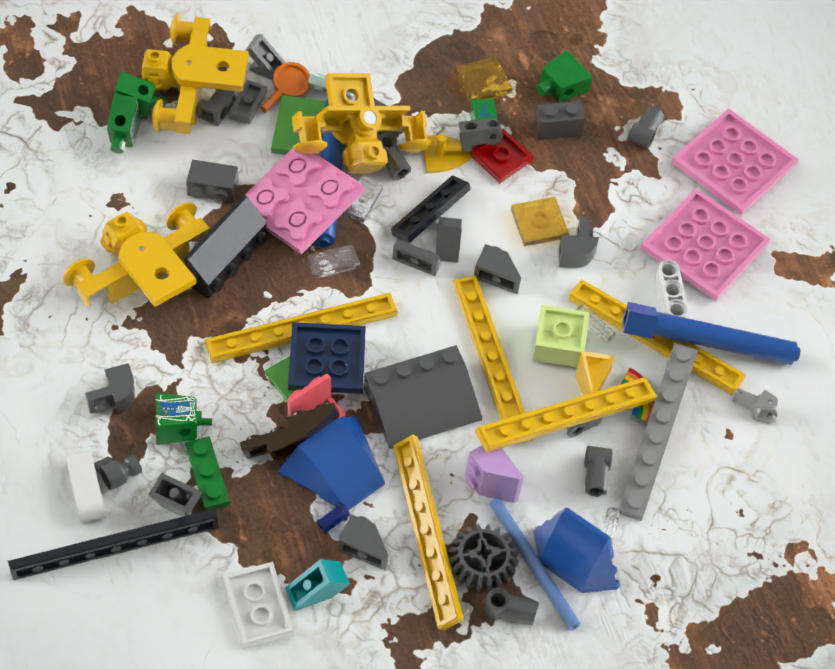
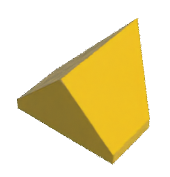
(593, 371)

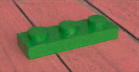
(207, 473)

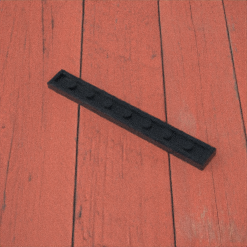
(113, 544)

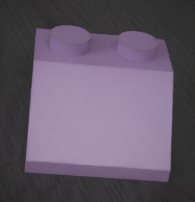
(493, 475)

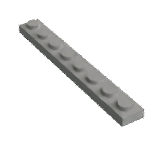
(657, 432)

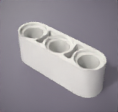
(672, 284)
(85, 486)

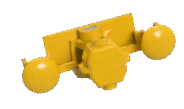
(190, 71)
(358, 124)
(141, 258)

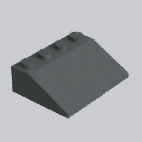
(422, 396)

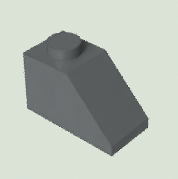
(497, 269)
(174, 495)
(362, 541)

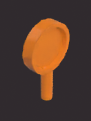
(288, 80)

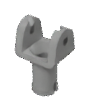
(759, 404)

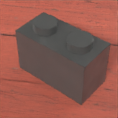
(559, 120)
(212, 181)

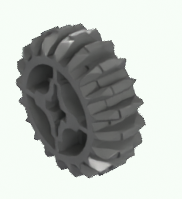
(500, 552)

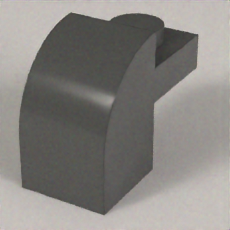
(579, 249)
(118, 394)

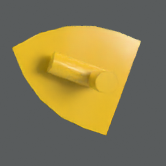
(444, 154)

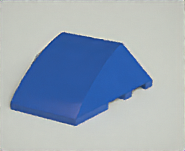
(336, 464)
(576, 552)

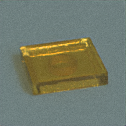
(483, 79)
(539, 221)

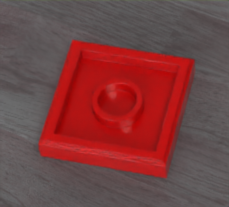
(503, 158)

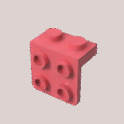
(312, 395)

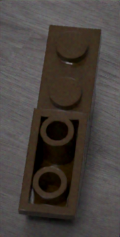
(283, 441)

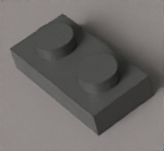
(248, 102)
(416, 257)

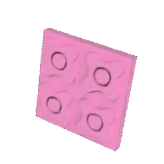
(734, 161)
(303, 198)
(706, 244)

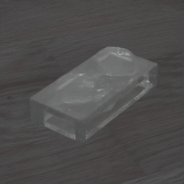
(364, 203)
(333, 261)

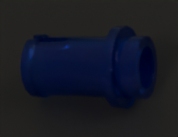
(333, 518)

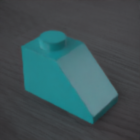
(317, 584)

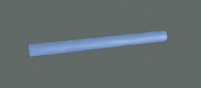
(535, 564)

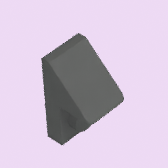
(265, 57)
(448, 239)

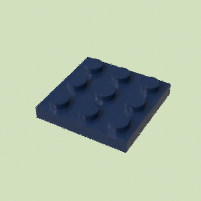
(327, 350)

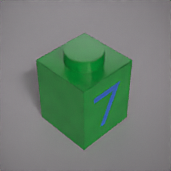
(483, 109)

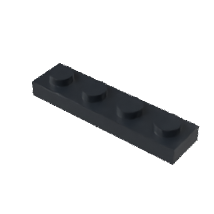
(430, 209)

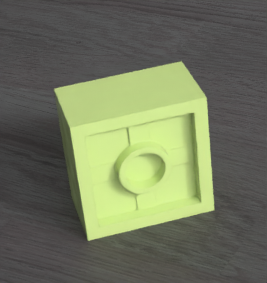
(560, 335)

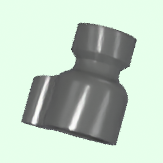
(115, 473)

